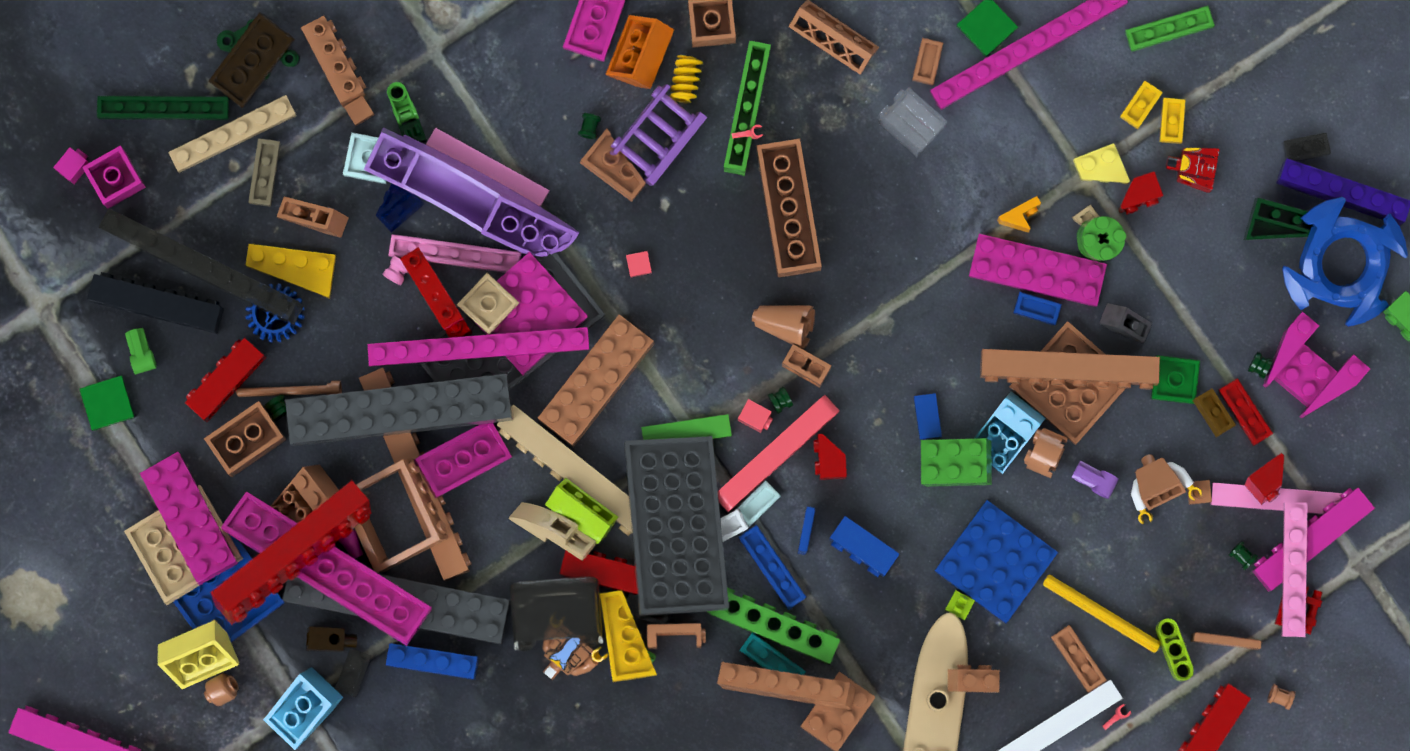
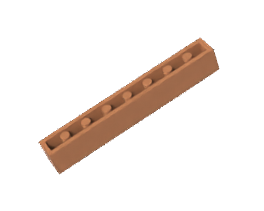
(1069, 368)

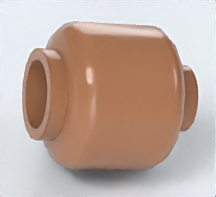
(221, 689)

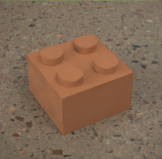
(711, 22)

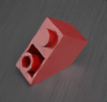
(1142, 191)
(831, 459)

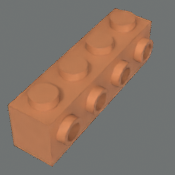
(333, 61)

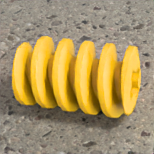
(685, 78)

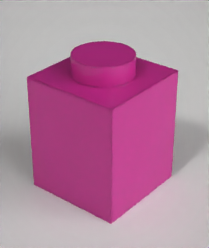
(71, 165)

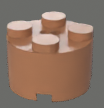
(1046, 452)

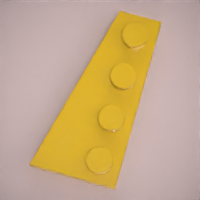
(298, 267)
(625, 646)

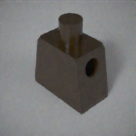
(318, 639)

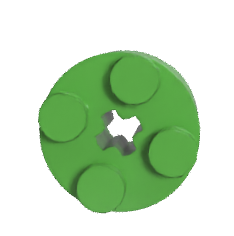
(1088, 238)

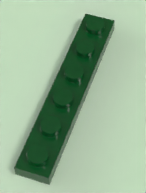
(163, 107)

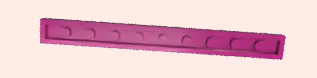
(1023, 50)
(478, 346)

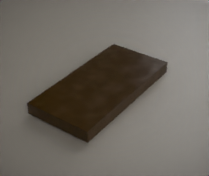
(251, 60)

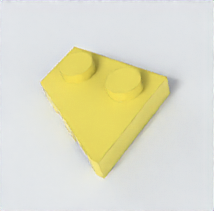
(1102, 166)

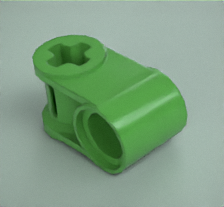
(402, 107)

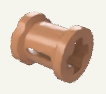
(1281, 696)

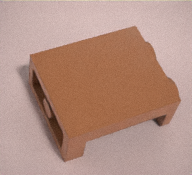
(673, 630)

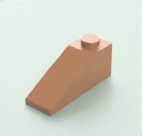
(313, 216)

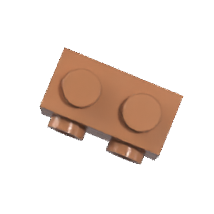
(971, 680)

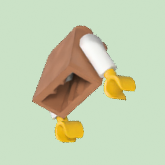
(1159, 483)

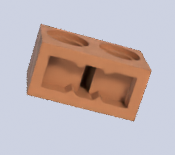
(806, 365)

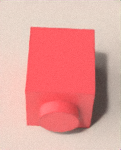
(755, 416)

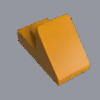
(1015, 217)

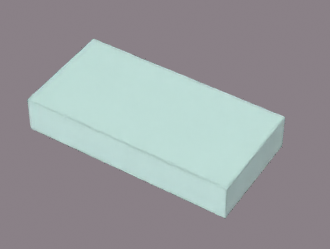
(758, 502)

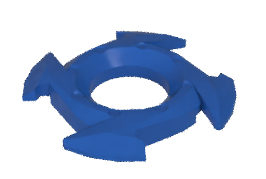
(1363, 292)

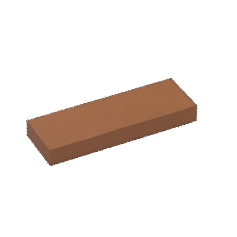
(1226, 641)
(1078, 658)

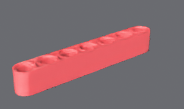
(777, 453)

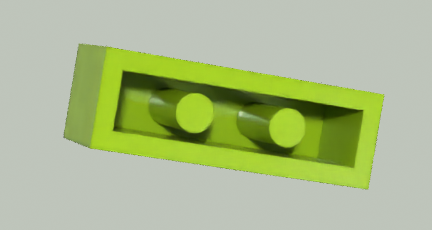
(582, 509)

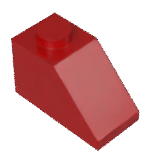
(1267, 480)

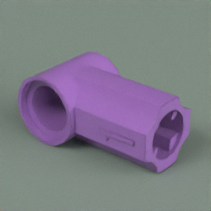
(1099, 481)

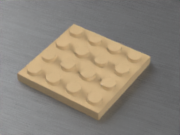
(162, 556)

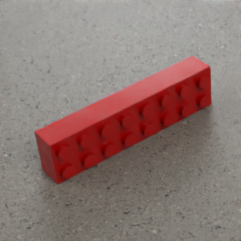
(291, 553)

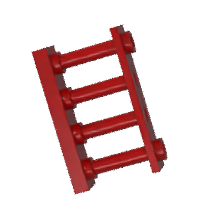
(435, 294)

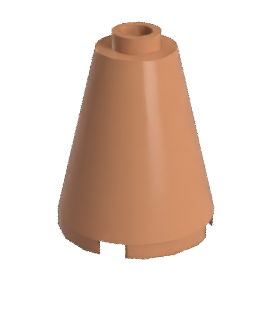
(786, 322)

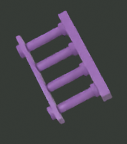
(665, 154)

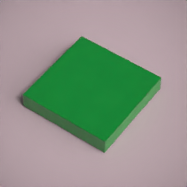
(987, 26)
(1176, 380)
(107, 403)

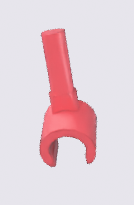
(748, 133)
(1116, 717)

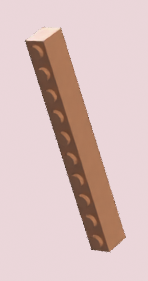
(404, 446)

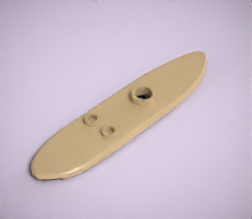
(931, 727)

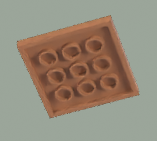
(1068, 406)

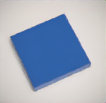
(806, 530)

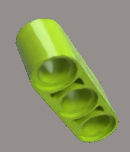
(1174, 661)

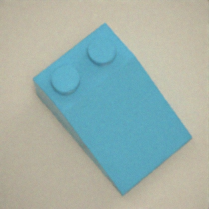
(303, 707)

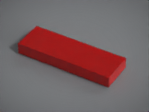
(1245, 412)

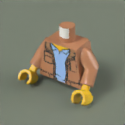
(570, 657)

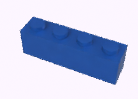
(432, 661)

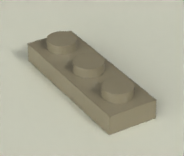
(264, 172)

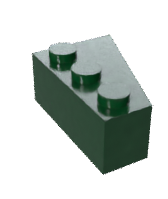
(1275, 220)

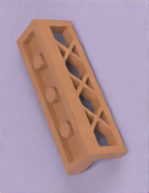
(838, 31)

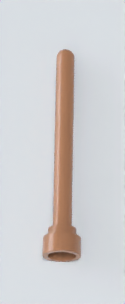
(334, 387)

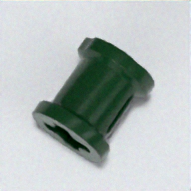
(589, 126)
(1243, 555)

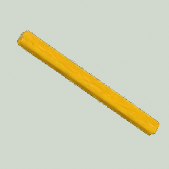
(1101, 613)

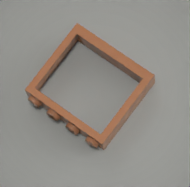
(427, 507)

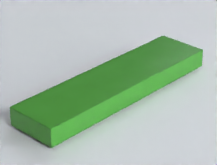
(1169, 28)
(713, 426)

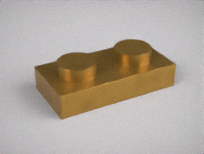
(1214, 412)

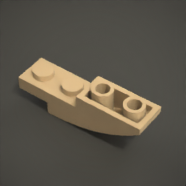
(553, 526)

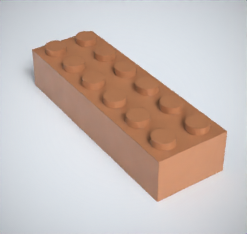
(788, 208)
(596, 380)

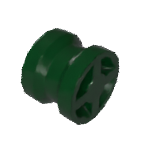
(1260, 365)
(780, 400)
(277, 407)

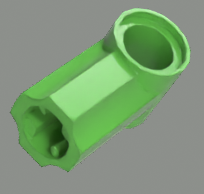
(141, 355)

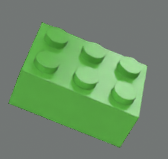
(956, 462)

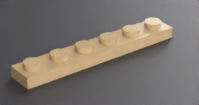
(232, 134)

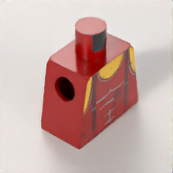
(1195, 167)

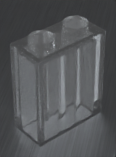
(912, 121)

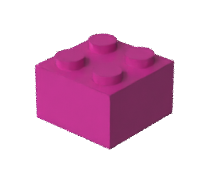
(113, 177)

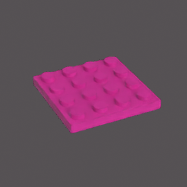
(540, 308)

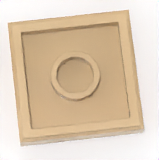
(488, 303)

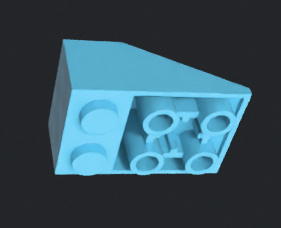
(1010, 430)

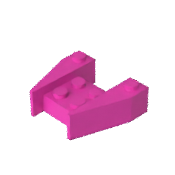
(1306, 373)

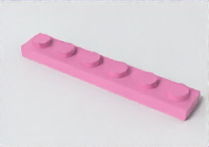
(1294, 570)

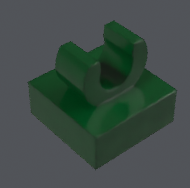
(413, 130)

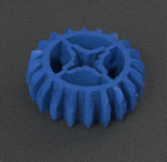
(270, 322)

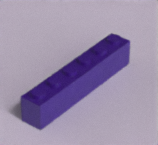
(1331, 186)

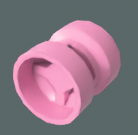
(395, 271)

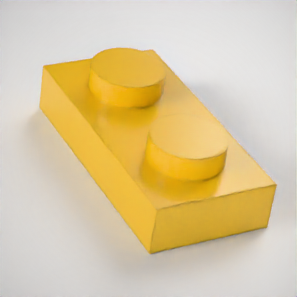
(1141, 104)
(1172, 120)

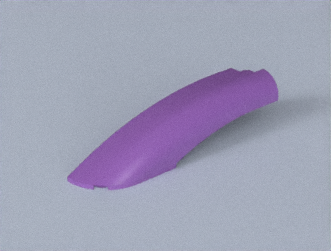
(468, 195)

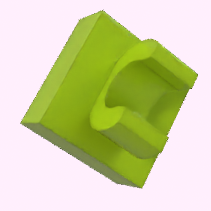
(960, 605)

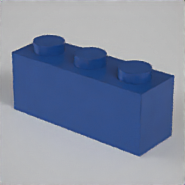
(863, 547)

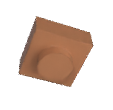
(1204, 486)

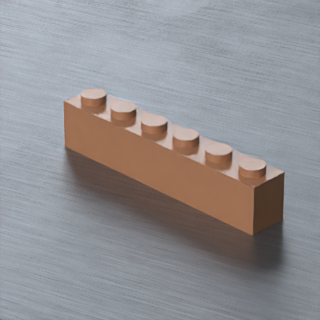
(786, 685)

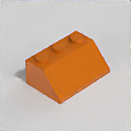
(640, 51)

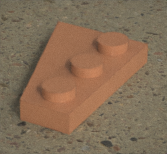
(613, 169)

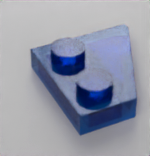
(397, 207)

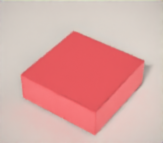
(638, 264)

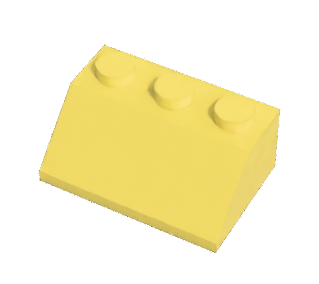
(197, 654)

